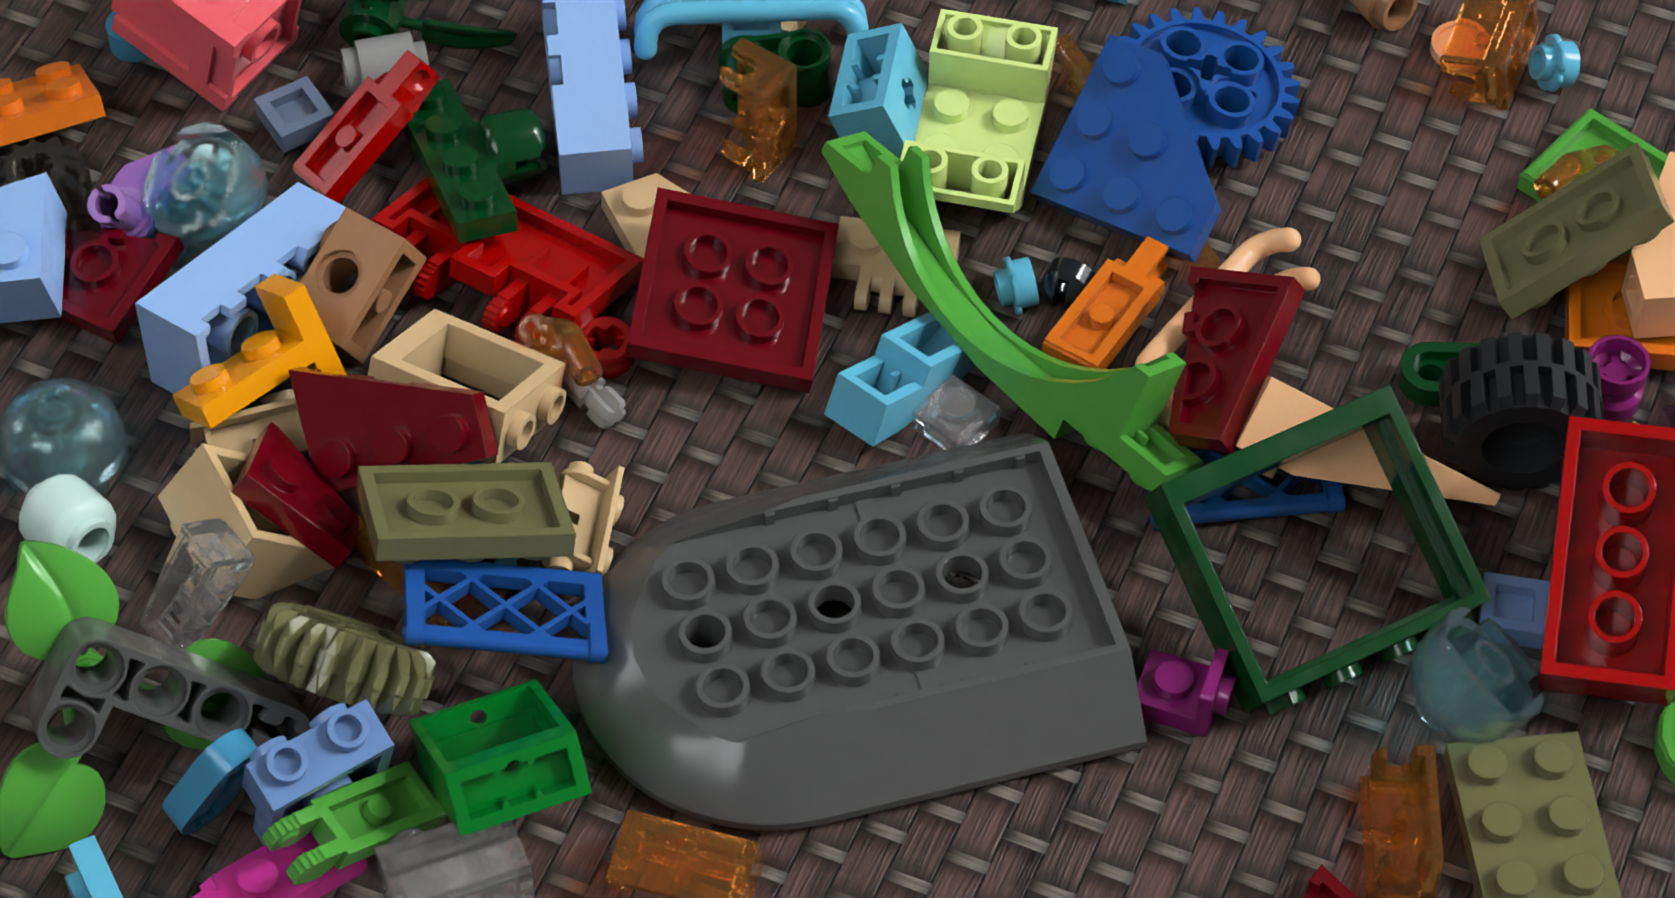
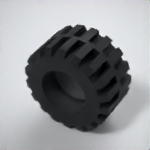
(1511, 407)

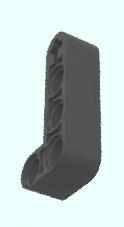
(173, 703)

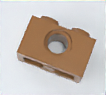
(385, 272)

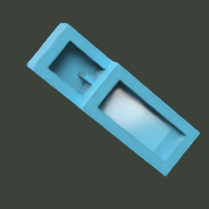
(884, 390)

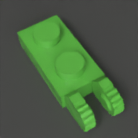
(355, 821)

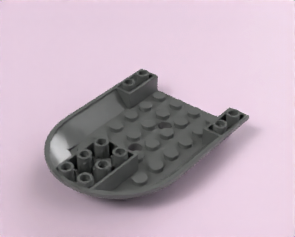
(900, 697)

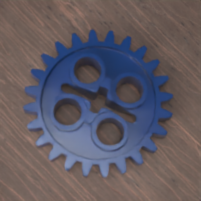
(1226, 81)

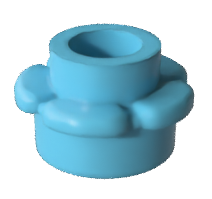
(1554, 63)
(1016, 284)

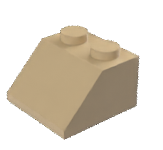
(204, 493)

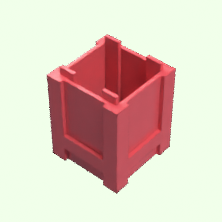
(210, 43)

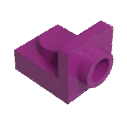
(1185, 691)

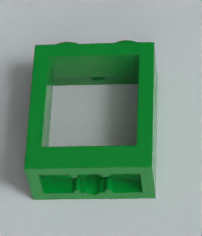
(469, 760)

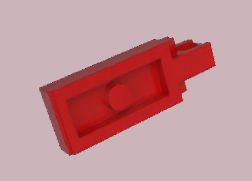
(365, 127)

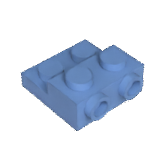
(332, 754)

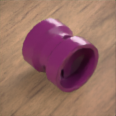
(1623, 373)

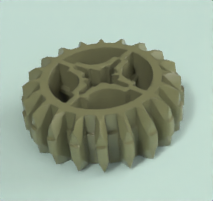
(344, 659)

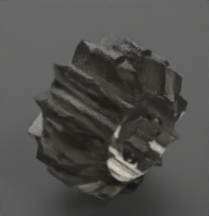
(62, 165)

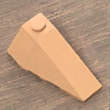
(1345, 460)

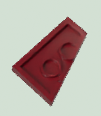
(109, 275)
(1230, 348)
(384, 423)

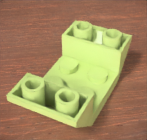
(984, 108)

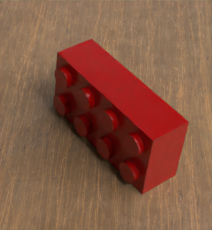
(1613, 565)

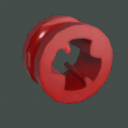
(606, 332)

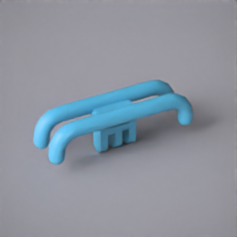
(739, 17)

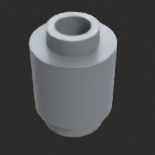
(376, 56)

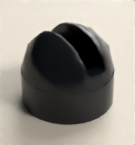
(1065, 280)

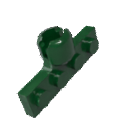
(474, 160)

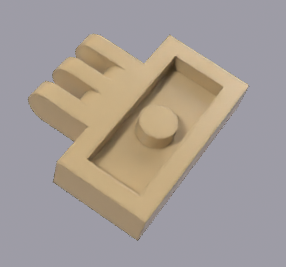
(863, 260)

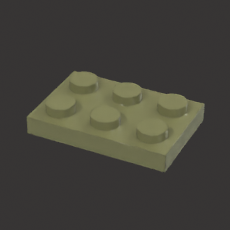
(1575, 231)
(465, 512)
(1530, 818)

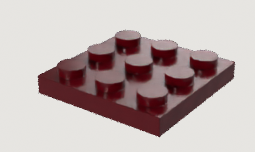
(732, 290)

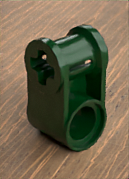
(803, 48)

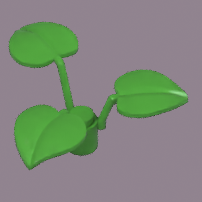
(49, 798)

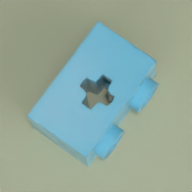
(880, 87)

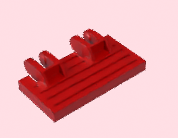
(546, 262)

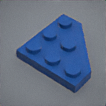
(1132, 155)

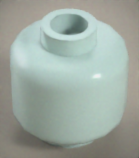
(70, 515)

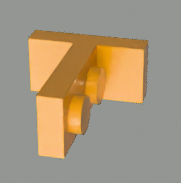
(264, 357)

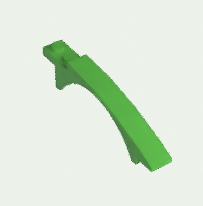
(1108, 406)

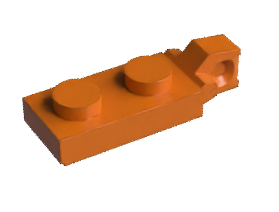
(1109, 308)

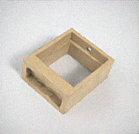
(517, 375)

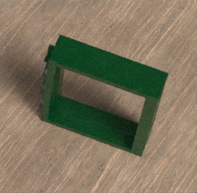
(1417, 496)

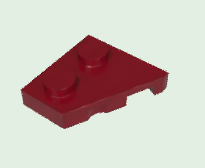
(296, 497)

